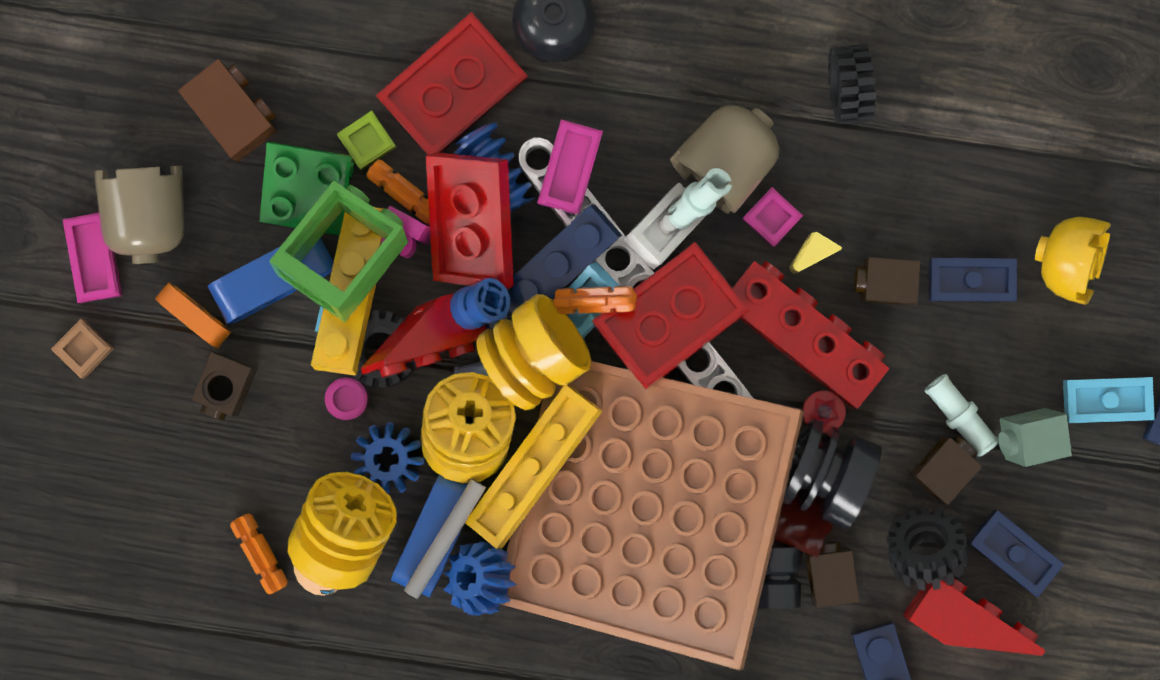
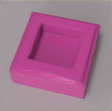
(772, 217)

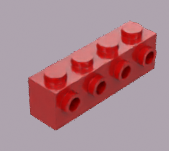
(808, 337)

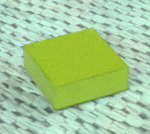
(366, 140)

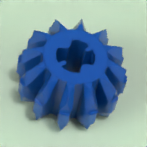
(379, 446)
(479, 578)

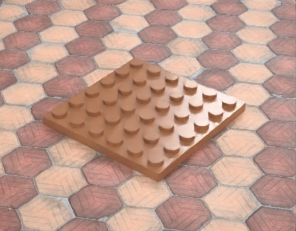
(659, 517)

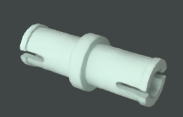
(699, 198)
(961, 415)

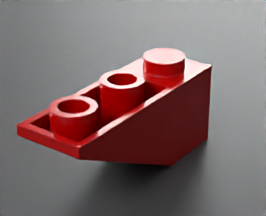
(422, 338)
(963, 623)

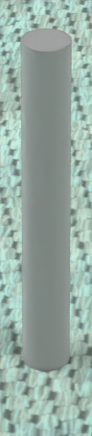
(444, 538)

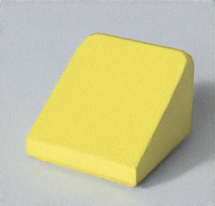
(812, 251)

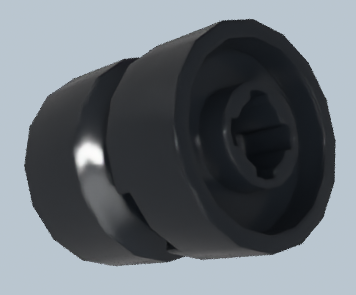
(779, 586)

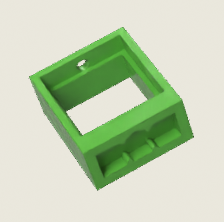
(354, 202)

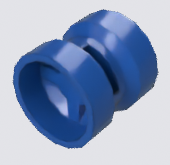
(480, 304)

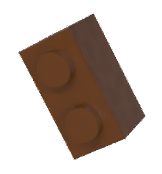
(228, 110)

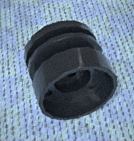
(832, 474)

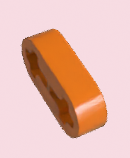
(193, 315)

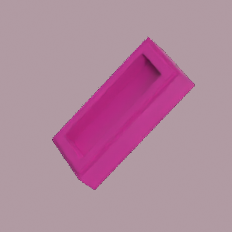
(570, 167)
(91, 260)

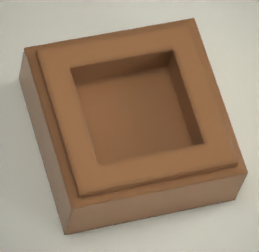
(82, 348)

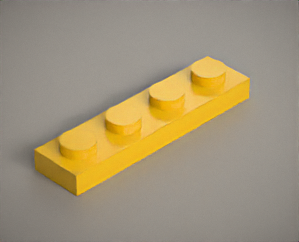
(341, 343)
(533, 466)

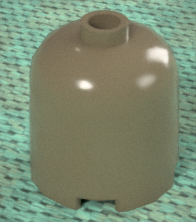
(734, 142)
(141, 211)

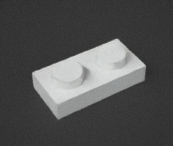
(654, 235)

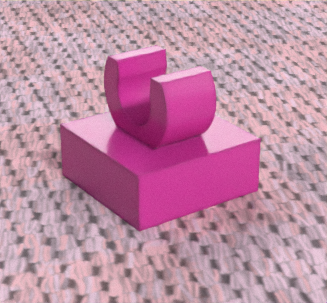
(413, 230)

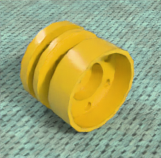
(533, 352)
(462, 449)
(341, 530)

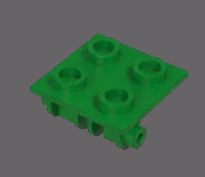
(297, 179)

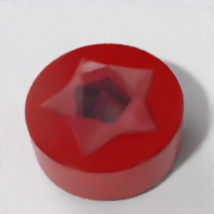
(824, 407)

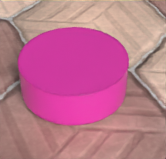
(346, 398)

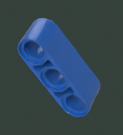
(258, 285)
(433, 516)

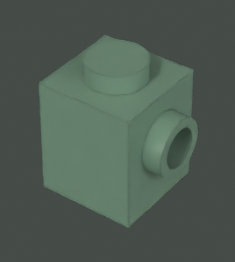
(1035, 437)

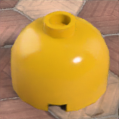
(1073, 257)

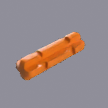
(399, 189)
(595, 300)
(259, 553)

